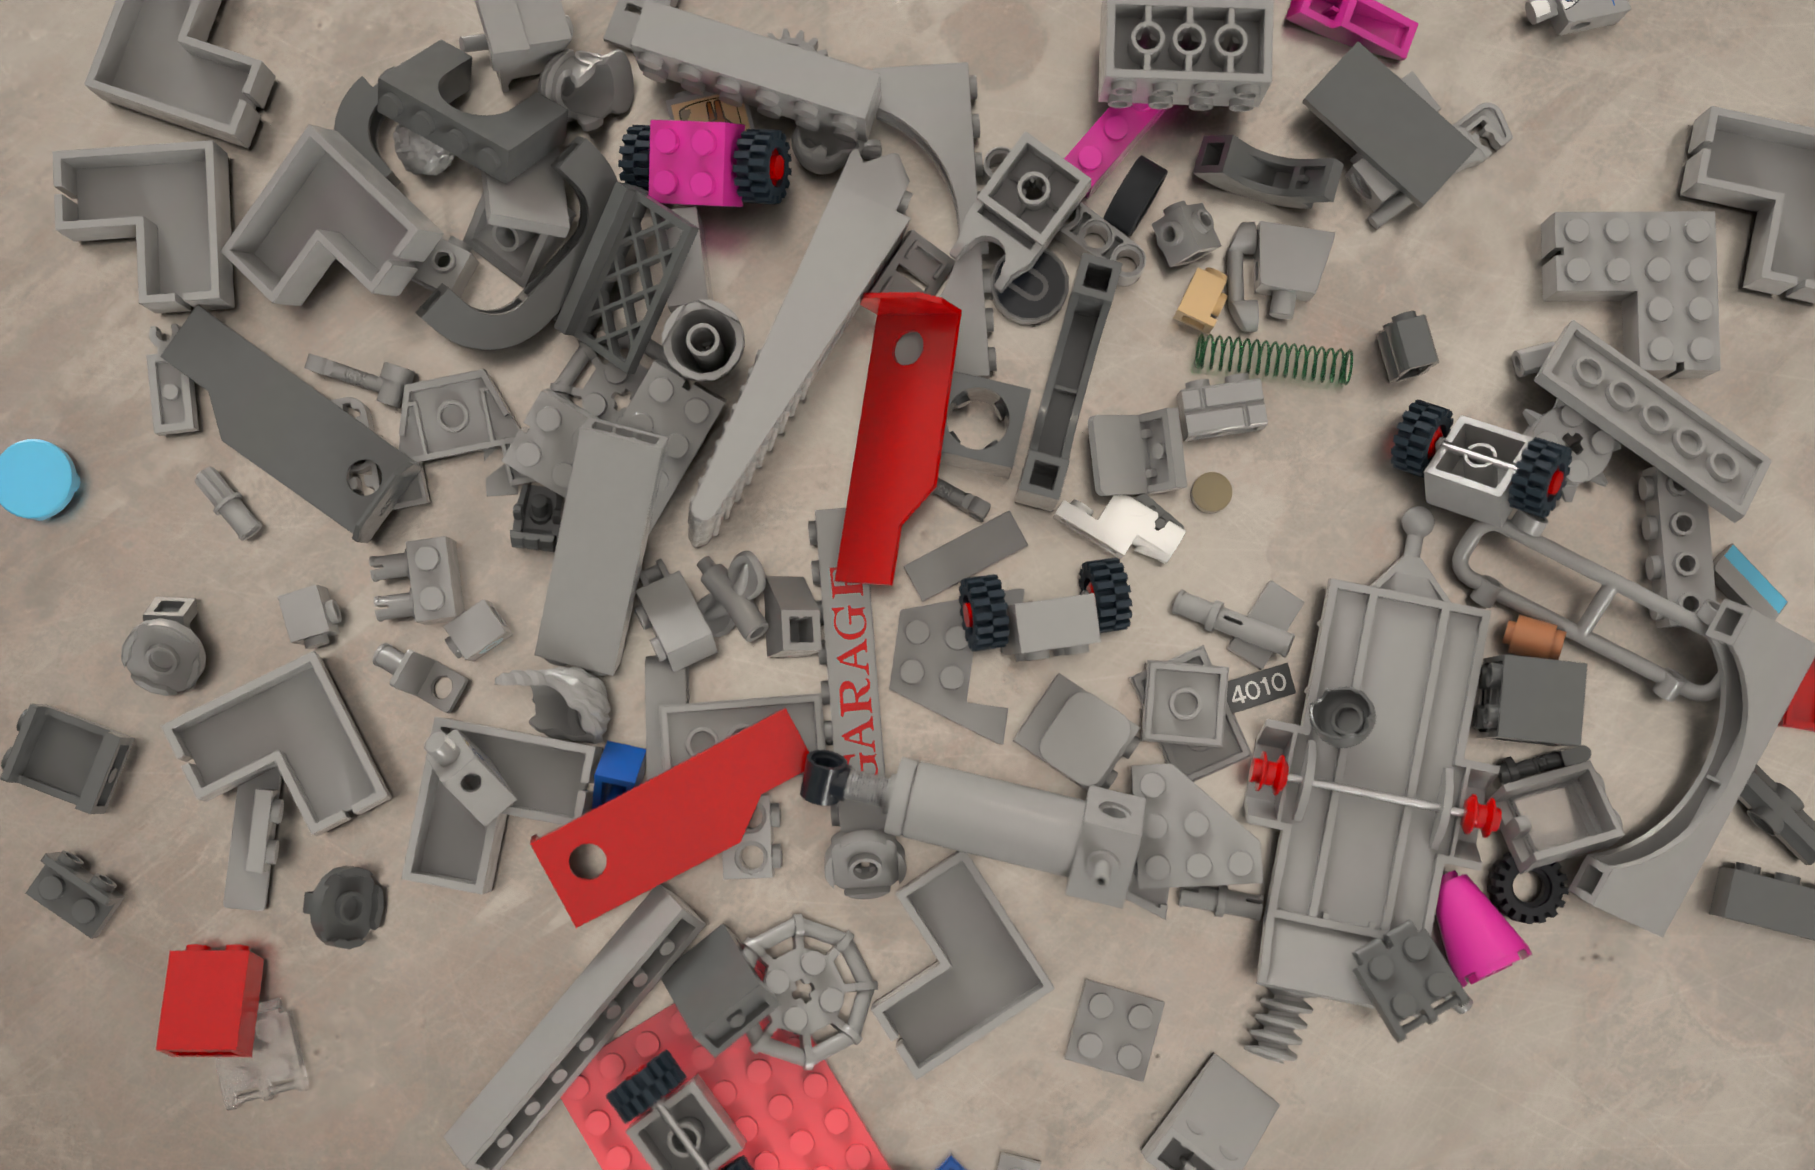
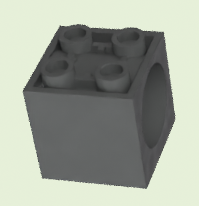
(1009, 404)
(1531, 700)

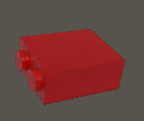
(210, 1002)

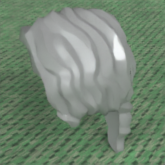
(566, 701)

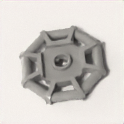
(605, 381)
(826, 992)

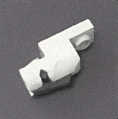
(1125, 523)

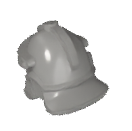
(588, 85)

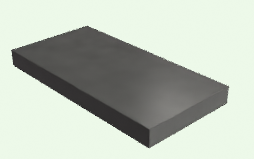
(1389, 124)

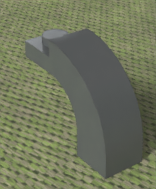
(360, 123)
(1264, 176)

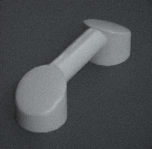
(1243, 311)

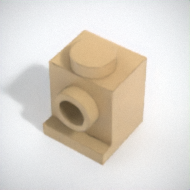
(1202, 299)

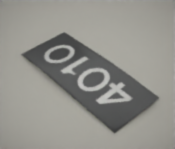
(1260, 688)

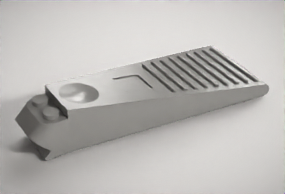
(841, 263)

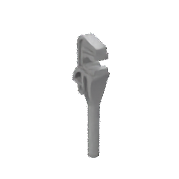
(1493, 128)

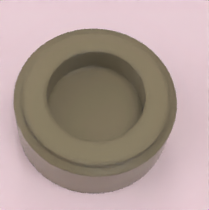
(1211, 492)

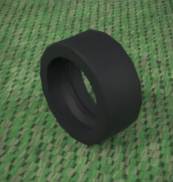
(1135, 195)

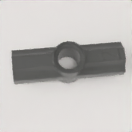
(1780, 814)

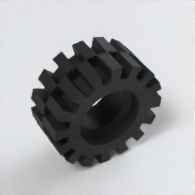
(1527, 912)

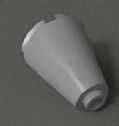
(703, 340)

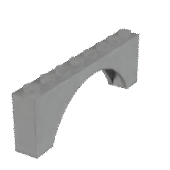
(935, 111)
(1759, 676)

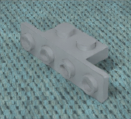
(253, 841)

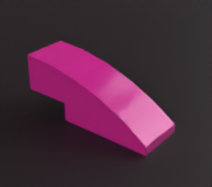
(1351, 21)

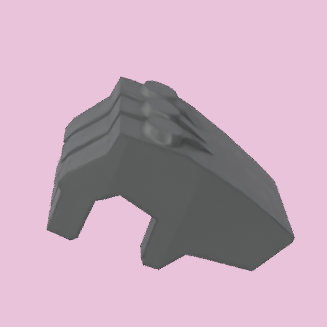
(537, 519)

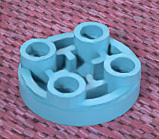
(36, 479)

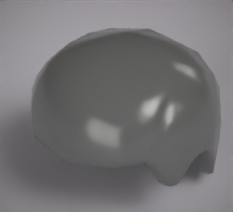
(1343, 717)

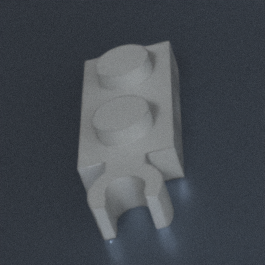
(170, 391)

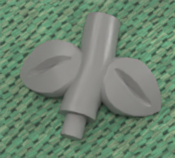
(733, 595)

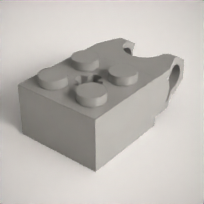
(1013, 221)

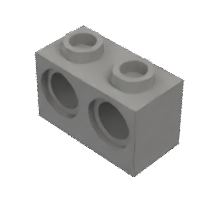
(762, 837)

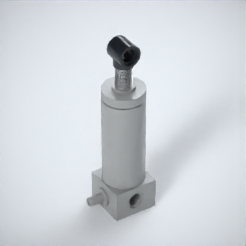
(1045, 831)

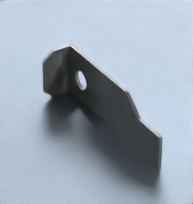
(289, 425)

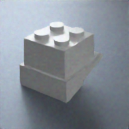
(520, 36)

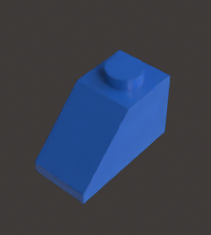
(618, 771)

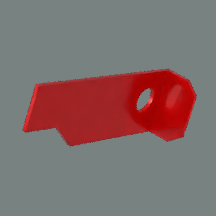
(897, 431)
(672, 818)

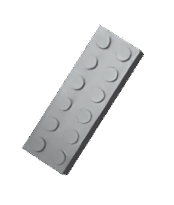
(756, 71)

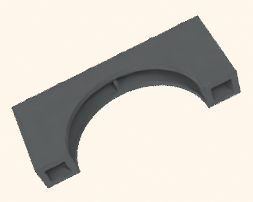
(1067, 382)

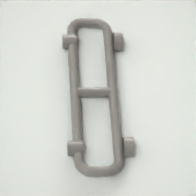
(1527, 530)

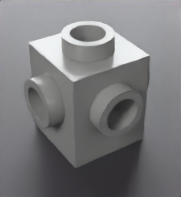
(1185, 233)

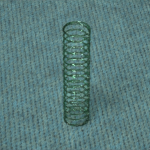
(1342, 377)

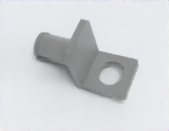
(418, 675)

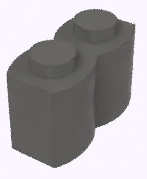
(1407, 346)

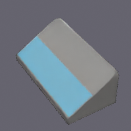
(1746, 584)

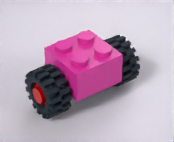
(706, 163)

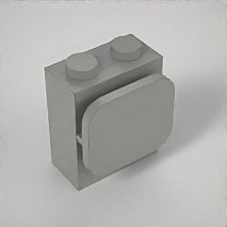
(1078, 734)

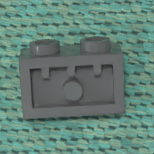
(75, 893)

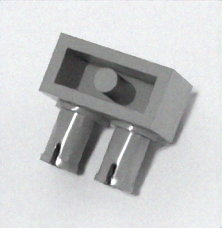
(433, 577)

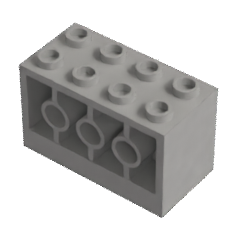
(1185, 53)

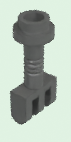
(1561, 757)

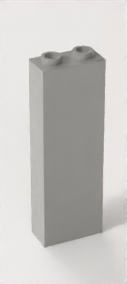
(600, 546)

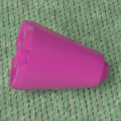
(1474, 931)

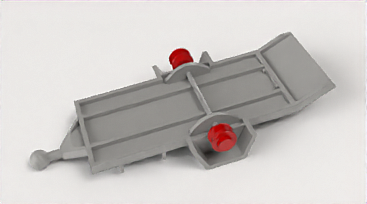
(1361, 820)

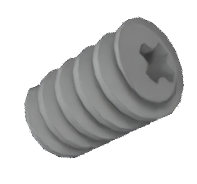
(1280, 1025)

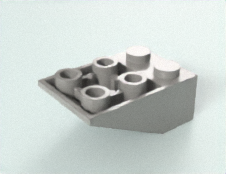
(1212, 1123)

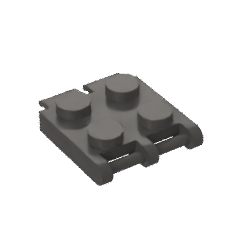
(1407, 979)

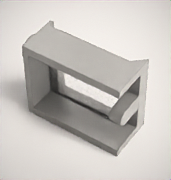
(1557, 816)

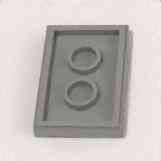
(530, 201)
(1200, 760)

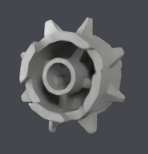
(1589, 444)

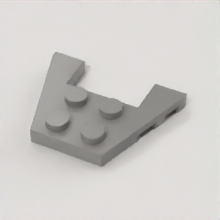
(452, 419)
(936, 663)

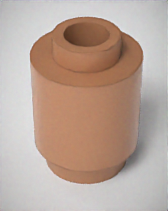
(1534, 638)

